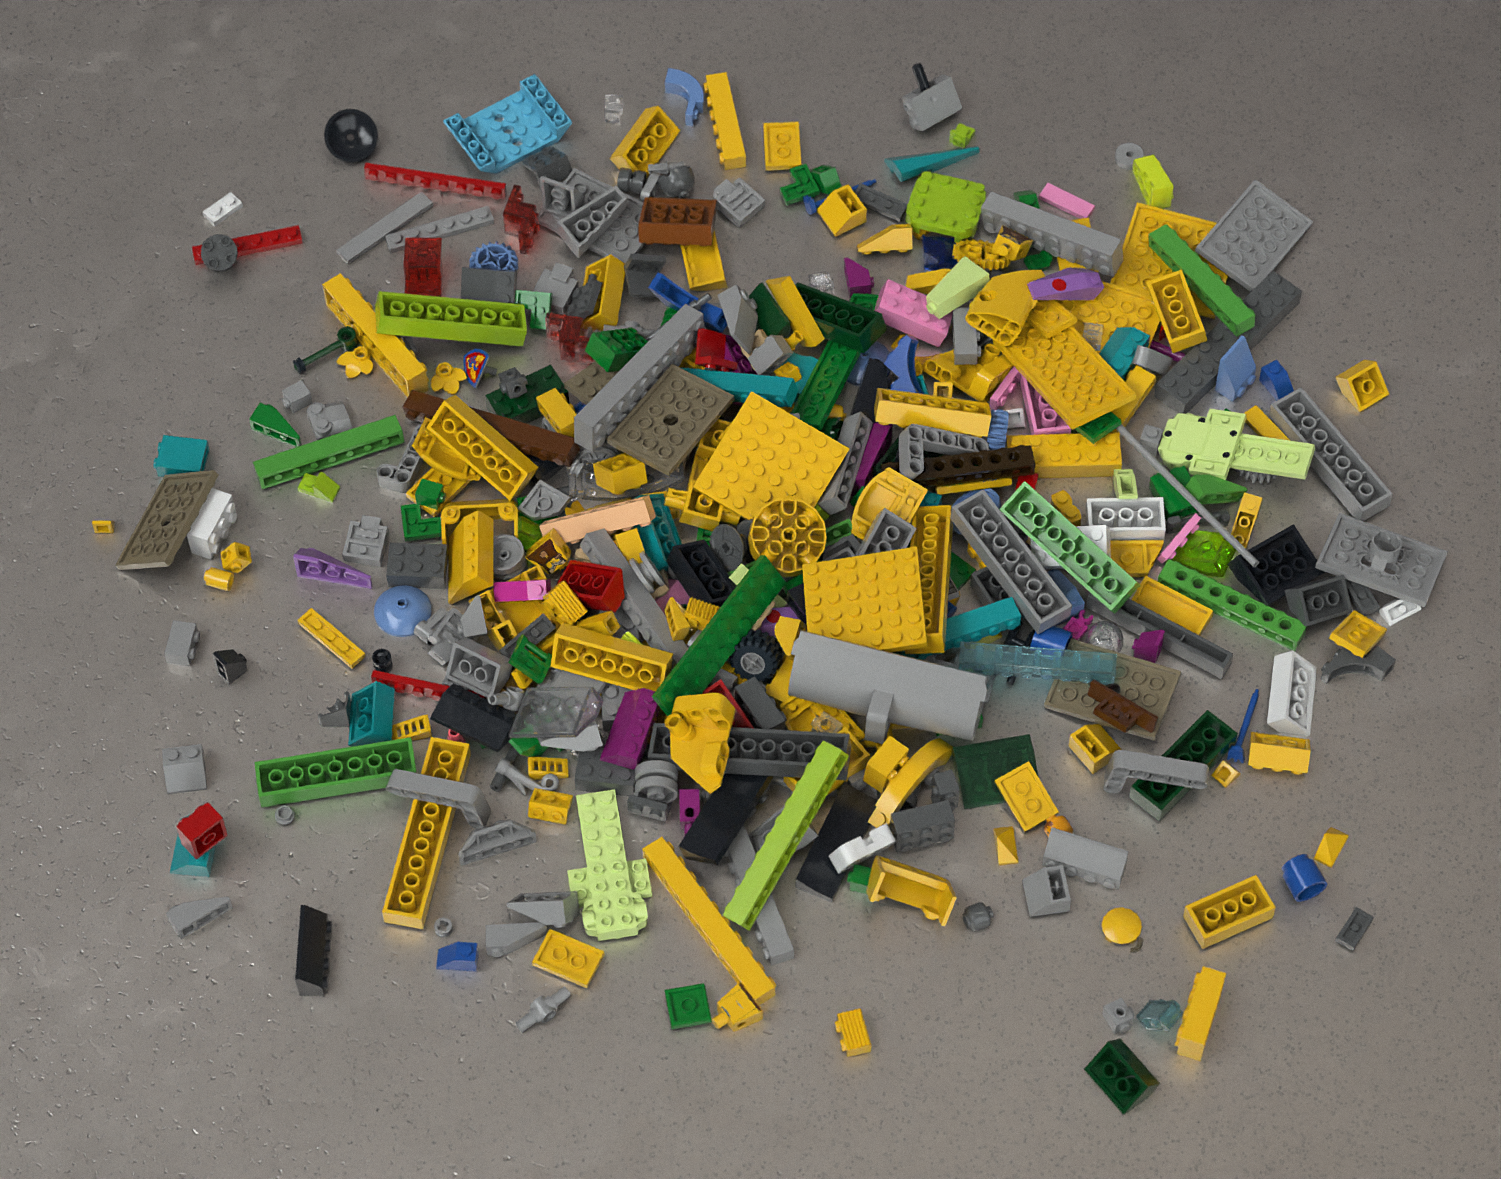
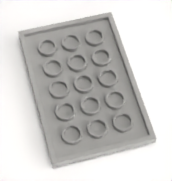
(621, 236)
(1253, 236)

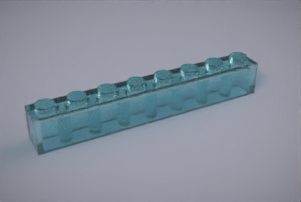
(1037, 662)

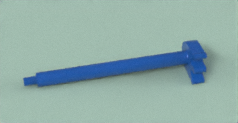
(811, 206)
(1236, 751)

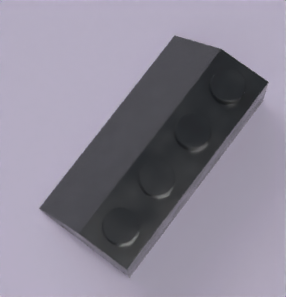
(700, 572)
(474, 717)
(312, 952)

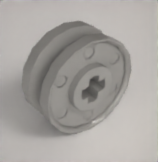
(647, 572)

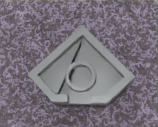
(543, 502)

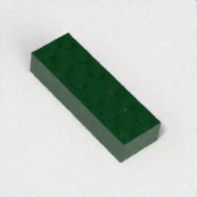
(843, 320)
(1202, 743)

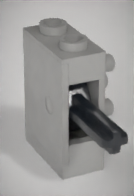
(930, 101)

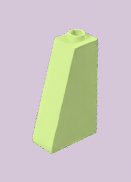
(956, 288)

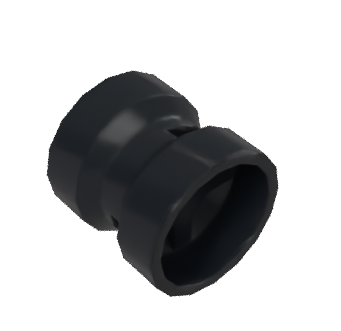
(379, 658)

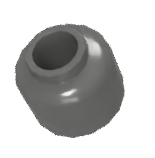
(977, 916)

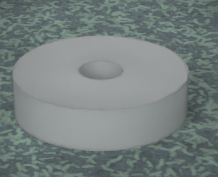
(1126, 150)

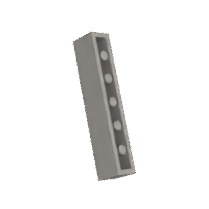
(853, 435)

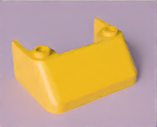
(495, 509)
(911, 887)

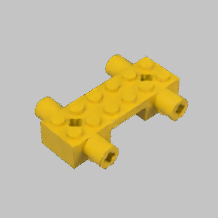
(694, 506)

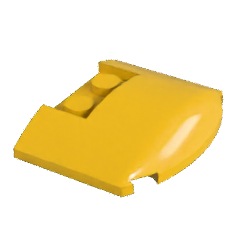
(440, 456)
(886, 491)
(802, 712)

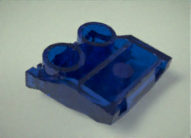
(938, 253)

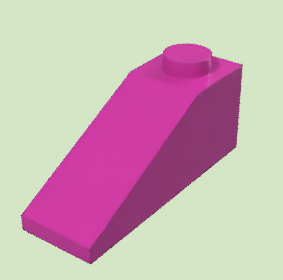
(521, 590)

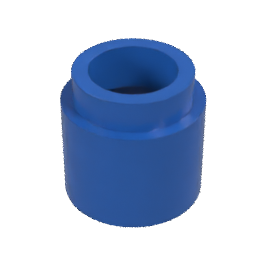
(1052, 638)
(1303, 878)

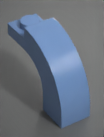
(685, 85)

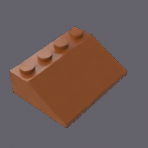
(677, 221)

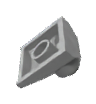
(328, 419)

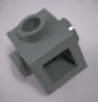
(512, 383)

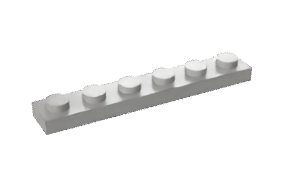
(442, 228)

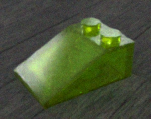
(1205, 553)

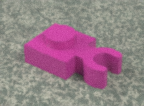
(1078, 626)

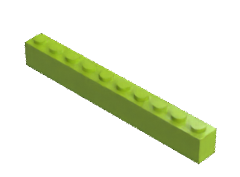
(785, 835)

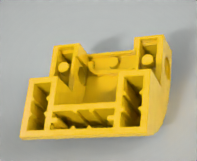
(509, 618)

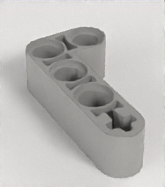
(403, 471)

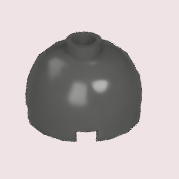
(678, 182)

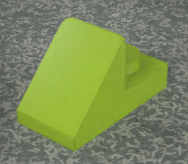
(319, 487)

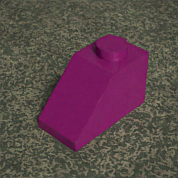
(857, 278)
(1148, 645)

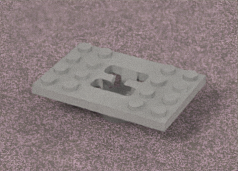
(1414, 573)

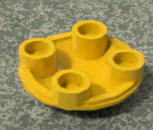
(1121, 926)

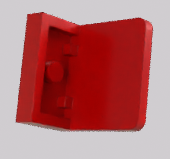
(711, 351)

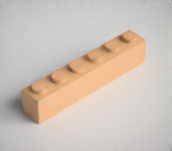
(610, 517)

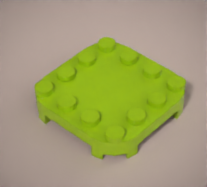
(945, 205)

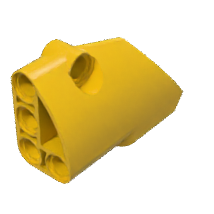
(1003, 305)
(975, 380)
(700, 736)

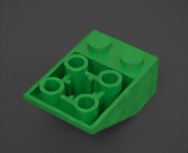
(614, 347)

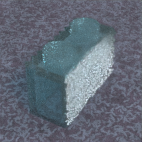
(1160, 1015)

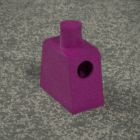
(689, 807)

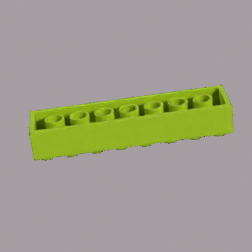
(450, 318)

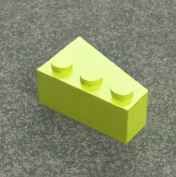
(1153, 181)

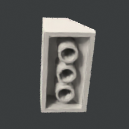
(1291, 694)

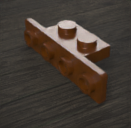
(1119, 710)

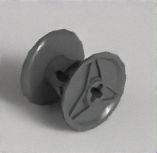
(731, 544)

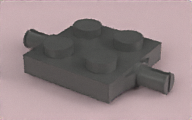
(585, 298)

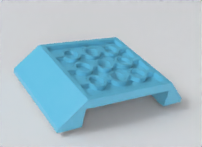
(529, 113)

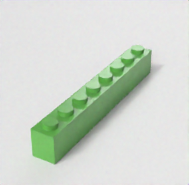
(1202, 280)
(328, 452)

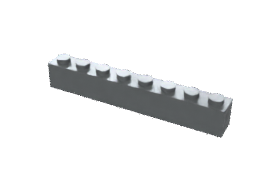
(1176, 638)

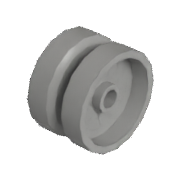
(508, 558)
(656, 781)

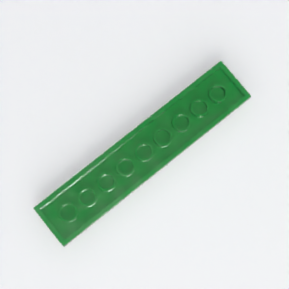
(829, 375)
(721, 634)

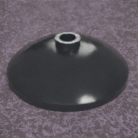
(350, 123)

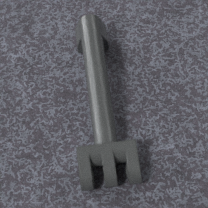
(1174, 523)

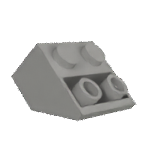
(1047, 891)

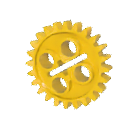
(973, 251)

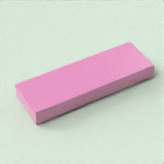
(1066, 201)

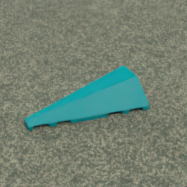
(913, 165)

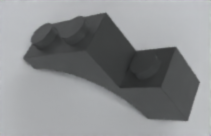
(1374, 663)

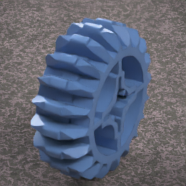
(494, 257)
(998, 429)

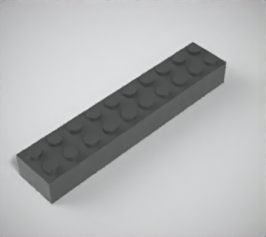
(1199, 368)
(762, 750)

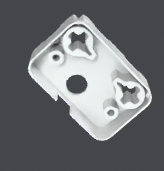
(860, 850)

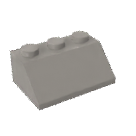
(478, 667)

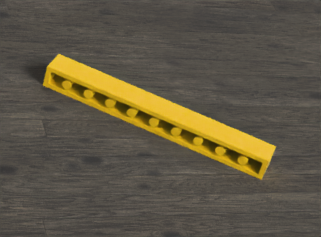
(707, 920)

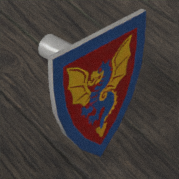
(475, 365)

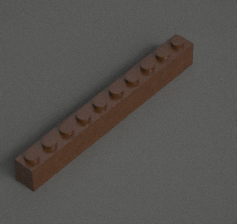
(525, 437)

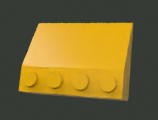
(470, 557)

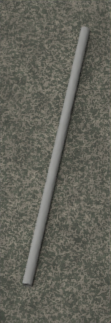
(1187, 495)

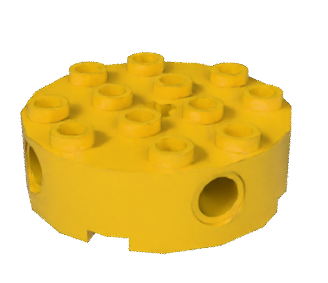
(784, 519)

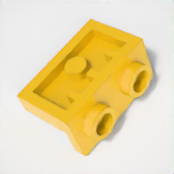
(549, 806)

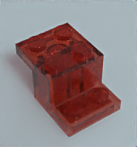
(521, 220)
(423, 266)
(570, 334)

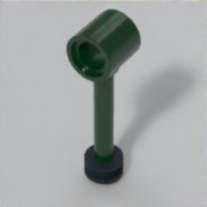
(345, 345)

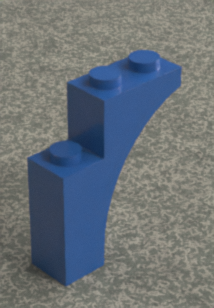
(676, 297)
(902, 364)

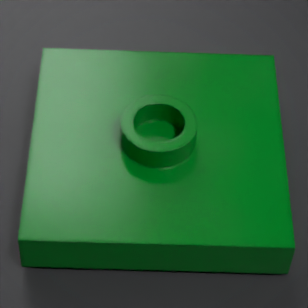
(688, 1006)

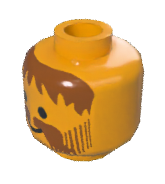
(1057, 822)

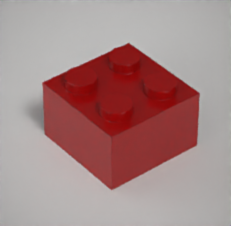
(201, 830)

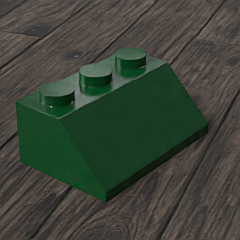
(769, 313)
(1121, 1075)

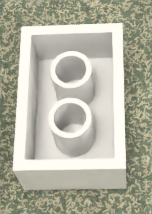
(212, 524)

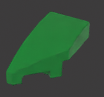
(1038, 261)

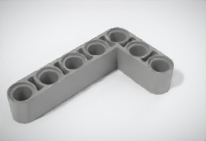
(919, 438)
(1153, 768)
(443, 792)

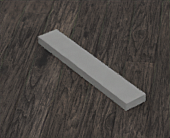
(387, 225)

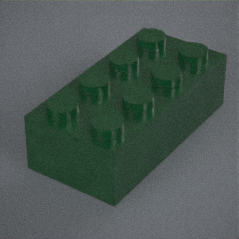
(525, 406)

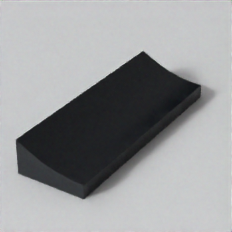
(723, 817)
(844, 822)

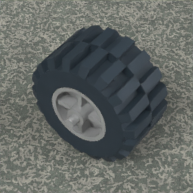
(756, 656)

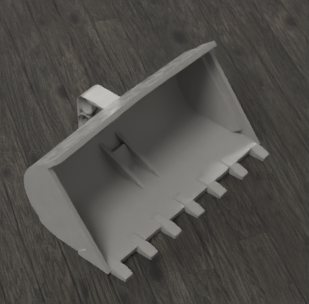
(888, 687)

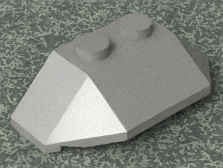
(494, 840)

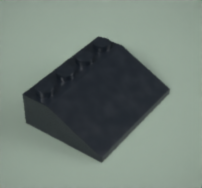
(1283, 564)

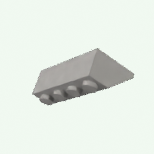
(1085, 858)

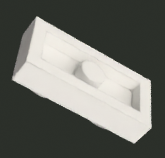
(222, 209)

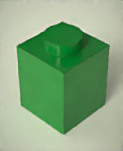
(430, 494)
(859, 879)

